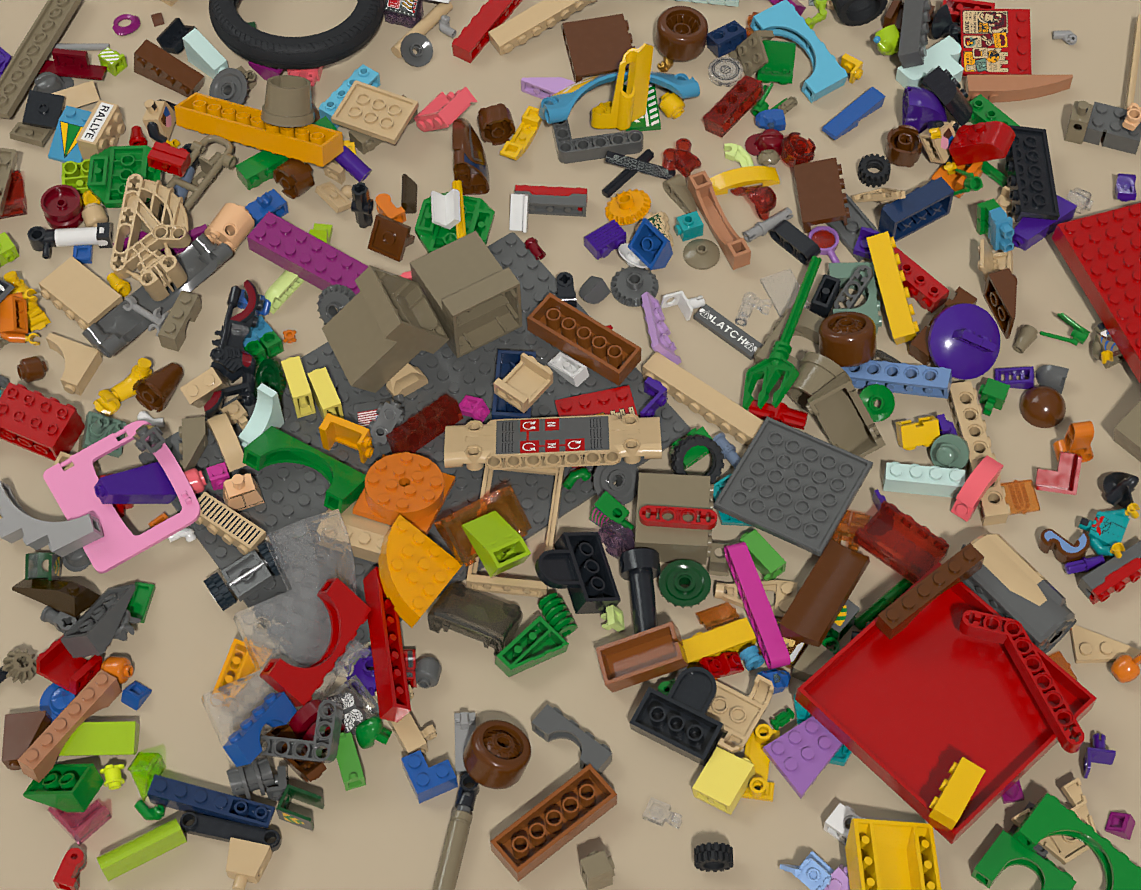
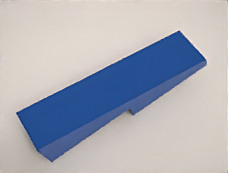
(850, 116)

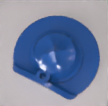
(55, 700)

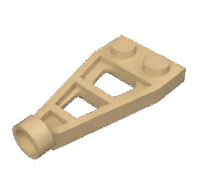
(784, 591)

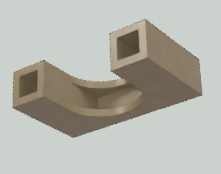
(806, 327)

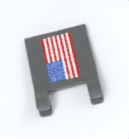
(366, 412)

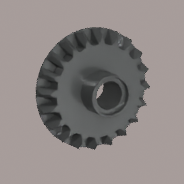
(229, 86)
(629, 293)
(333, 297)
(627, 481)

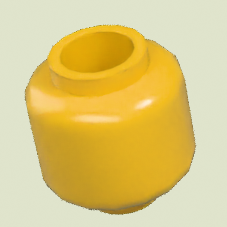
(672, 105)

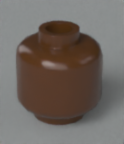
(31, 369)

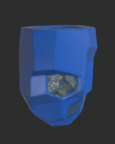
(771, 119)
(779, 678)

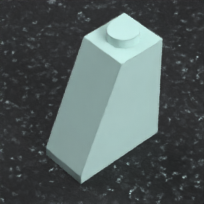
(203, 54)

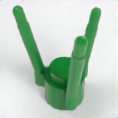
(761, 105)
(971, 183)
(1079, 333)

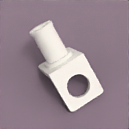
(685, 305)

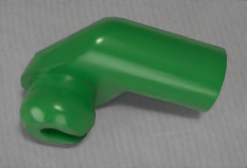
(575, 475)
(150, 813)

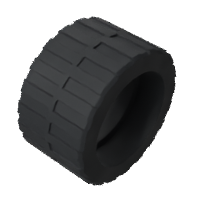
(858, 11)

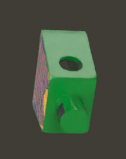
(608, 509)

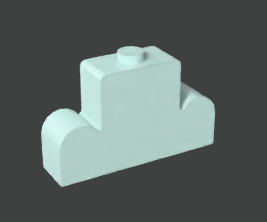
(942, 54)

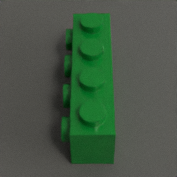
(985, 111)

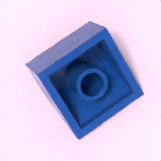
(651, 246)

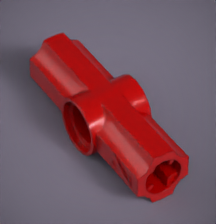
(782, 414)

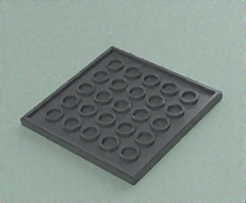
(793, 486)

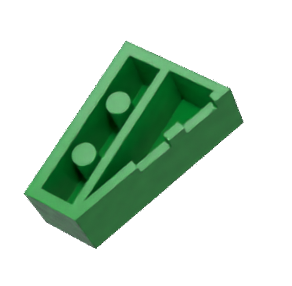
(530, 648)

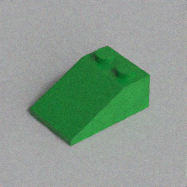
(67, 787)

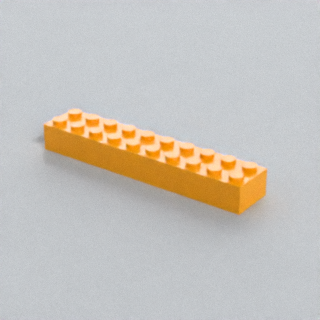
(245, 126)

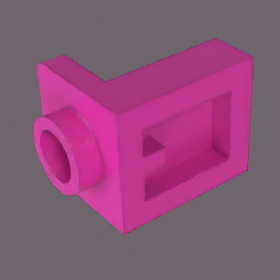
(474, 408)
(217, 475)

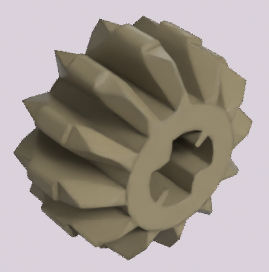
(17, 658)

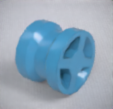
(752, 658)

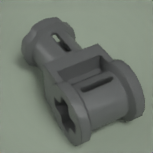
(60, 620)

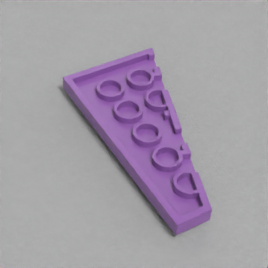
(803, 753)

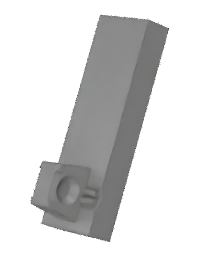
(464, 726)

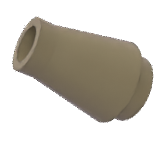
(1026, 337)

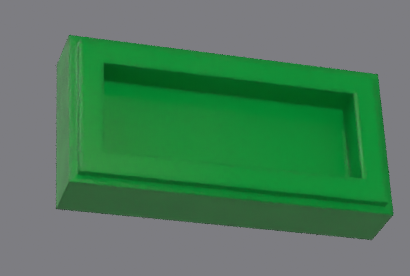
(141, 600)

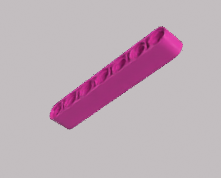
(757, 605)

